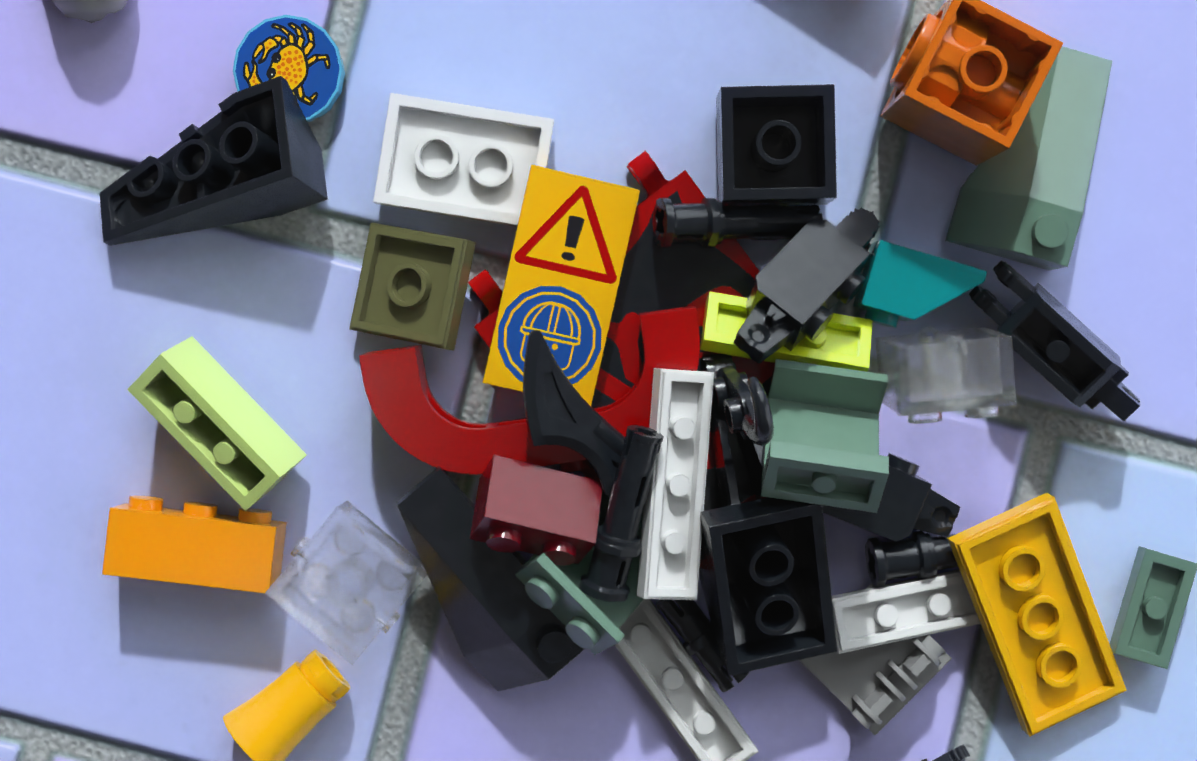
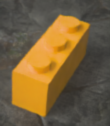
(194, 545)

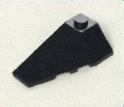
(234, 169)
(477, 587)

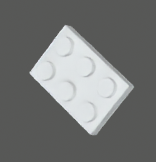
(459, 158)

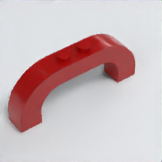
(415, 420)

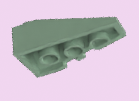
(1035, 192)

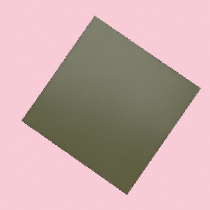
(412, 285)

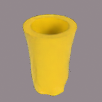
(287, 708)

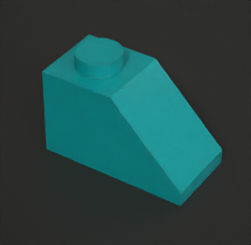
(910, 283)

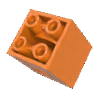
(969, 78)

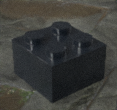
(776, 145)

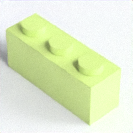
(216, 422)

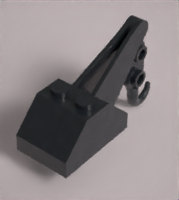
(761, 557)

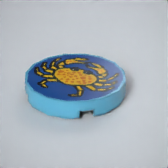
(298, 53)

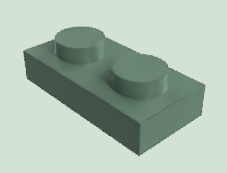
(1153, 607)

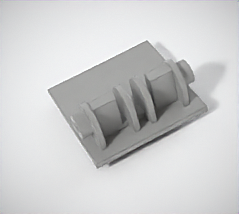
(879, 678)

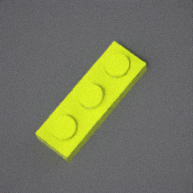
(841, 344)

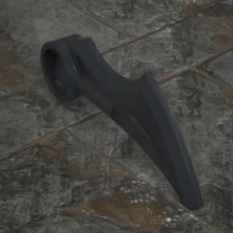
(562, 417)

